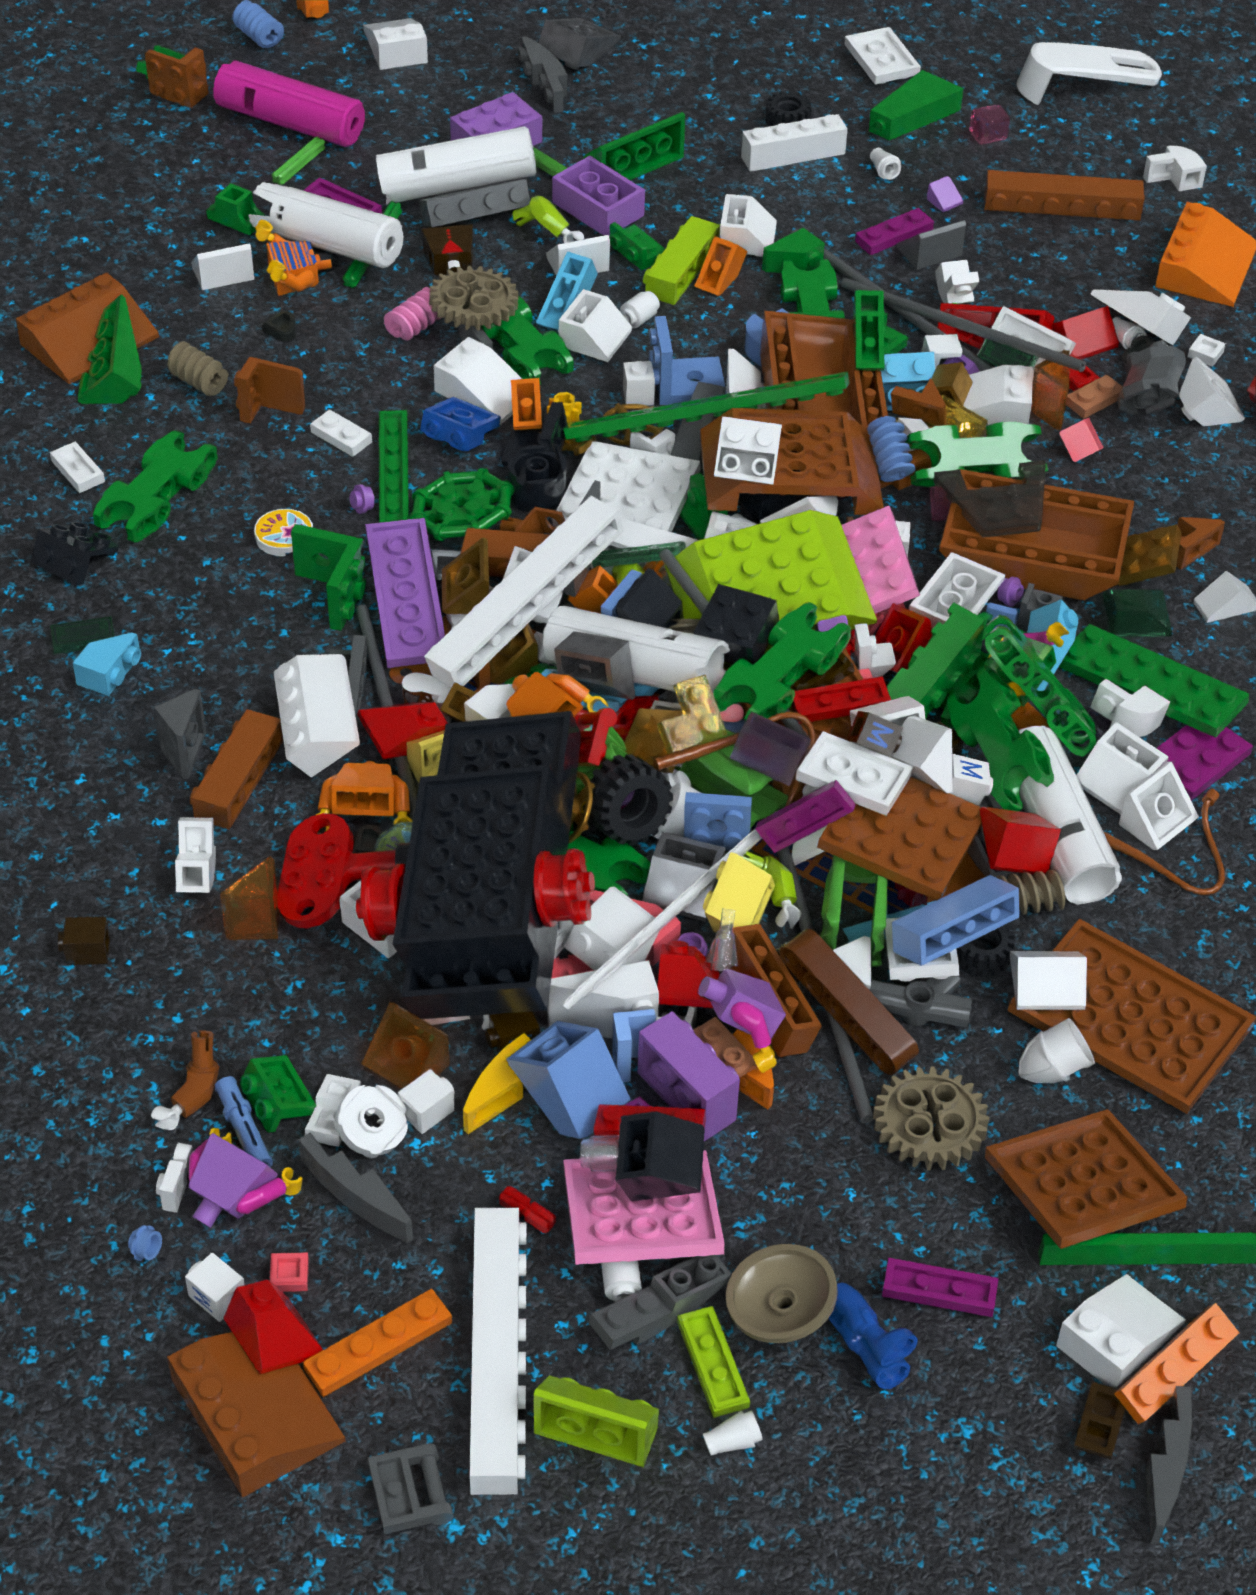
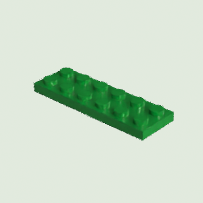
(1192, 695)

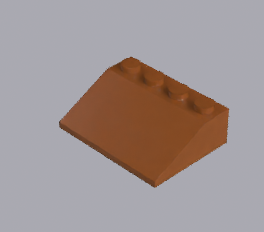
(65, 327)
(252, 1419)

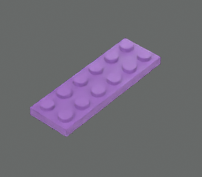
(405, 590)

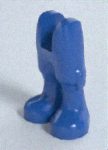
(879, 1350)

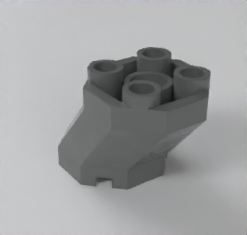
(1151, 378)

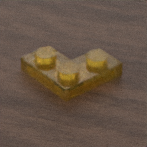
(700, 717)

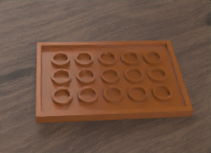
(1147, 1019)

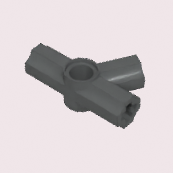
(925, 1001)

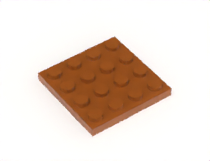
(912, 845)
(1085, 1178)

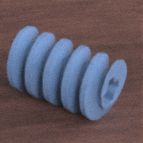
(257, 24)
(890, 449)

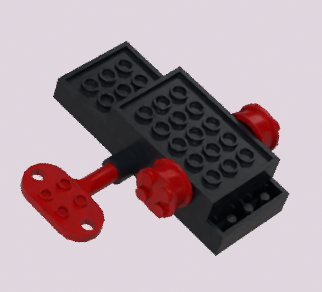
(478, 881)

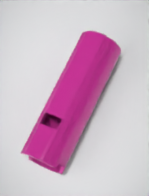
(289, 103)

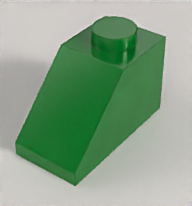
(800, 247)

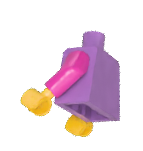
(748, 1006)
(233, 1180)

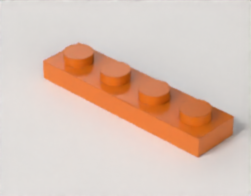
(377, 1342)
(1176, 1363)

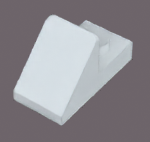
(868, 654)

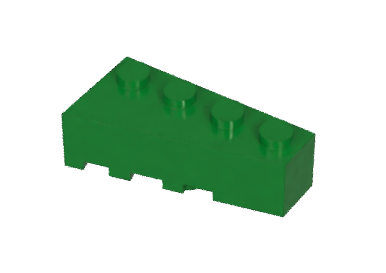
(943, 662)

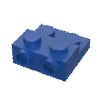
(458, 423)

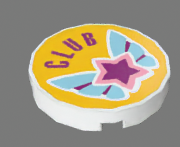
(274, 530)

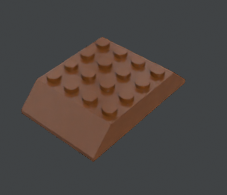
(817, 346)
(1072, 554)

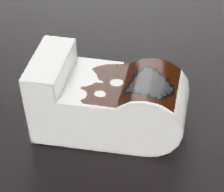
(425, 688)

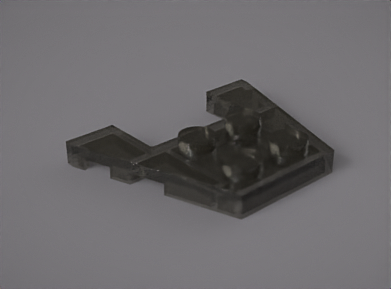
(1001, 508)

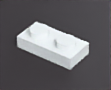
(341, 433)
(77, 467)

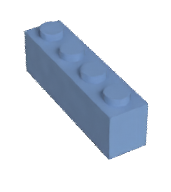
(955, 920)

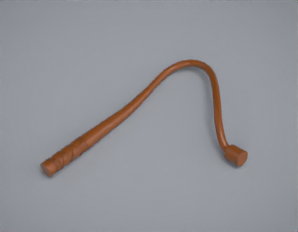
(701, 750)
(1208, 800)

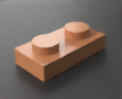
(1094, 396)

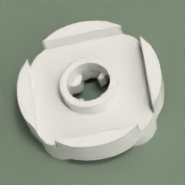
(367, 1139)

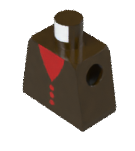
(448, 248)

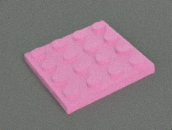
(881, 559)
(615, 1229)

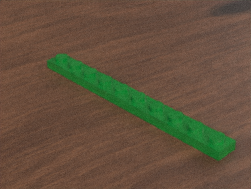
(718, 405)

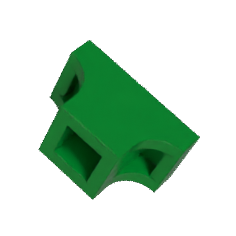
(233, 209)

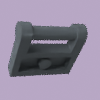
(397, 1493)

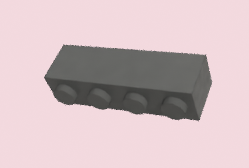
(474, 202)

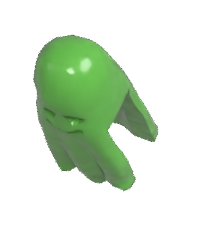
(723, 776)
(846, 871)

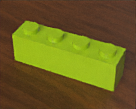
(681, 260)

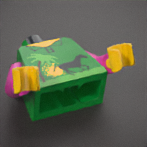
(1042, 644)

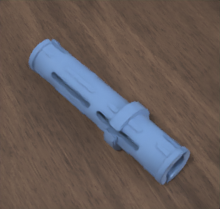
(238, 1113)

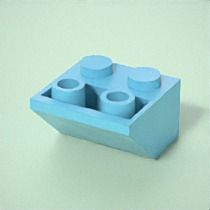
(907, 371)

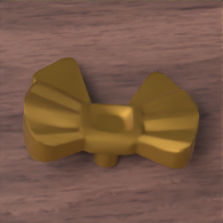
(578, 447)

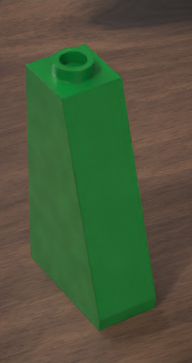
(914, 105)

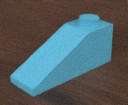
(573, 276)
(1045, 616)

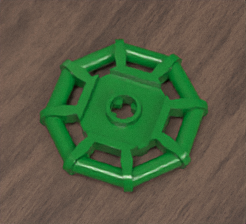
(473, 497)

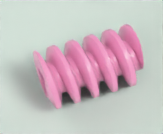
(411, 316)

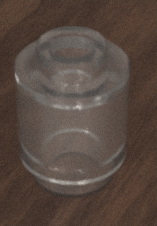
(599, 1153)

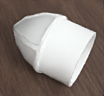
(1055, 1054)

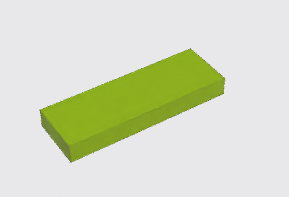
(713, 1361)

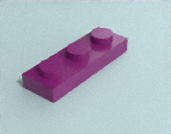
(893, 231)
(805, 816)
(940, 1287)

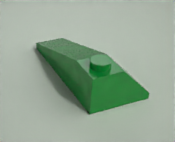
(114, 360)

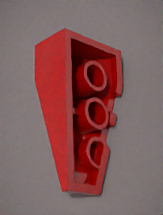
(986, 316)

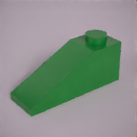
(869, 329)

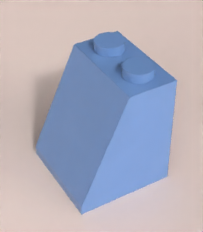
(569, 1076)

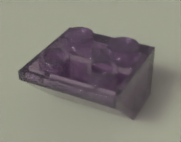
(770, 748)

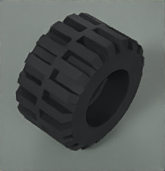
(642, 813)

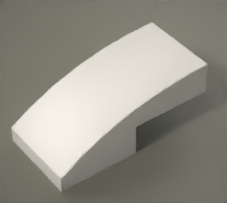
(327, 1102)

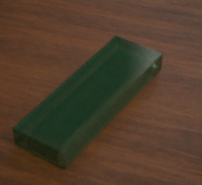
(636, 554)

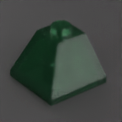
(1137, 613)

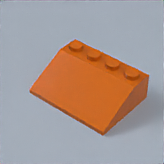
(1206, 256)

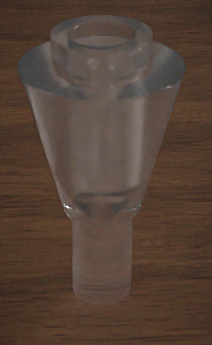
(723, 948)

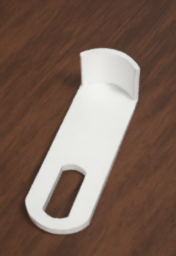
(1083, 61)

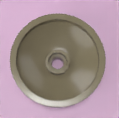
(780, 1278)

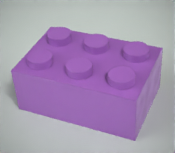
(496, 116)
(598, 195)
(688, 1072)

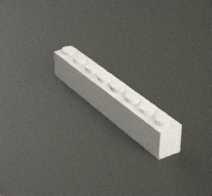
(524, 592)
(495, 1353)

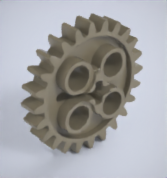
(488, 305)
(901, 1122)

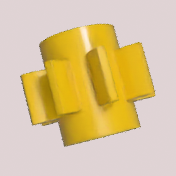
(571, 408)

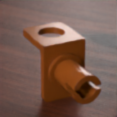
(534, 522)

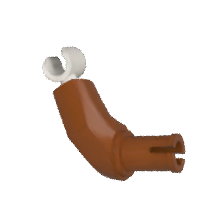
(199, 1084)

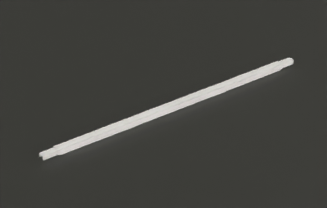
(656, 925)

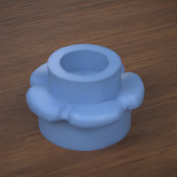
(145, 1243)

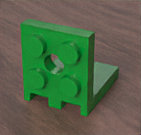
(340, 570)

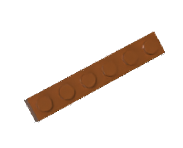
(1064, 195)

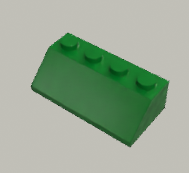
(645, 148)

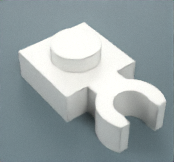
(174, 1181)

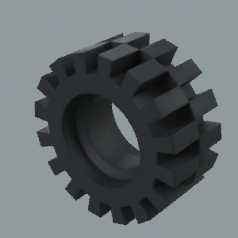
(787, 108)
(988, 960)

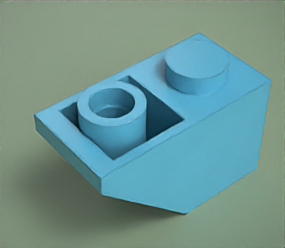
(106, 662)

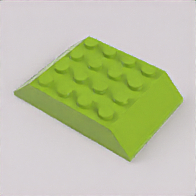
(785, 560)

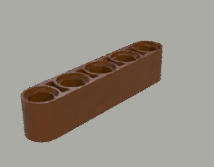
(849, 1001)

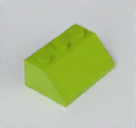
(595, 1419)

